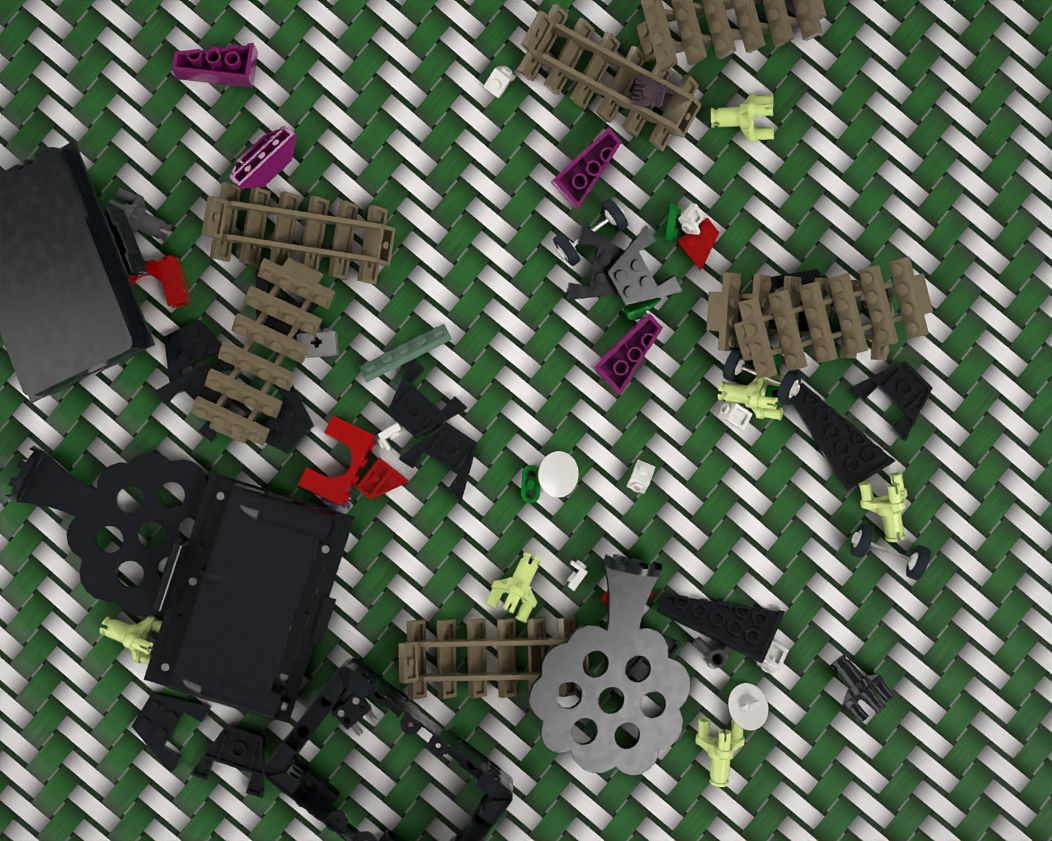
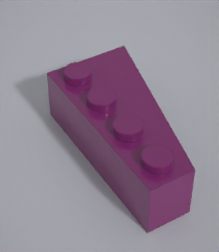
(217, 65)
(581, 174)
(624, 357)

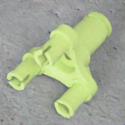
(744, 117)
(753, 397)
(887, 506)
(518, 589)
(133, 636)
(719, 749)

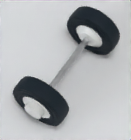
(614, 215)
(788, 387)
(917, 562)

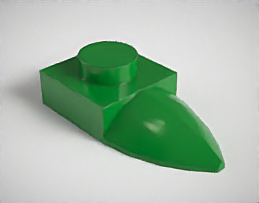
(637, 310)

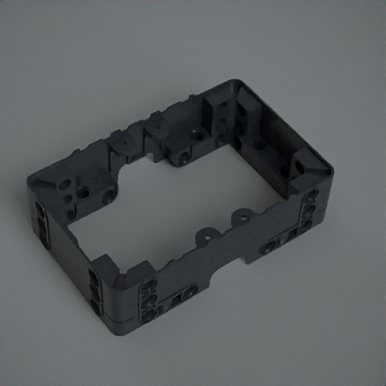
(291, 774)

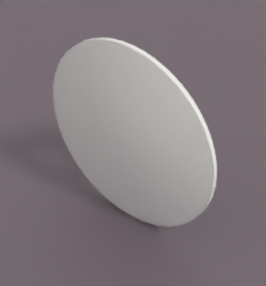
(558, 474)
(748, 706)

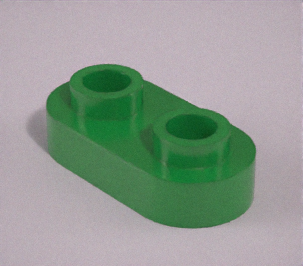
(673, 215)
(530, 484)

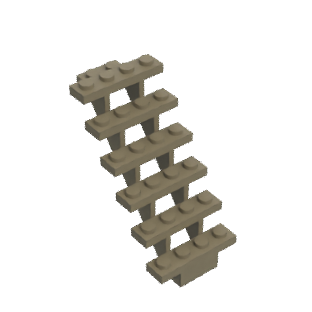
(541, 37)
(658, 44)
(222, 216)
(298, 280)
(912, 299)
(724, 309)
(413, 656)

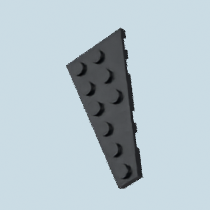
(842, 444)
(731, 624)

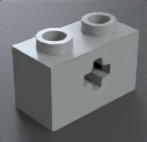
(328, 347)

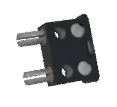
(351, 708)

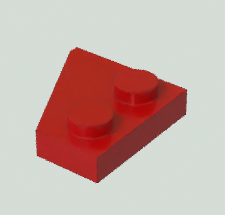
(699, 246)
(380, 480)

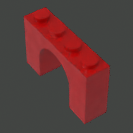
(172, 277)
(337, 488)

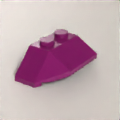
(264, 159)

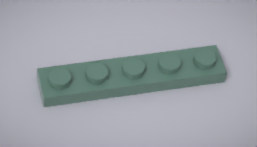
(405, 353)

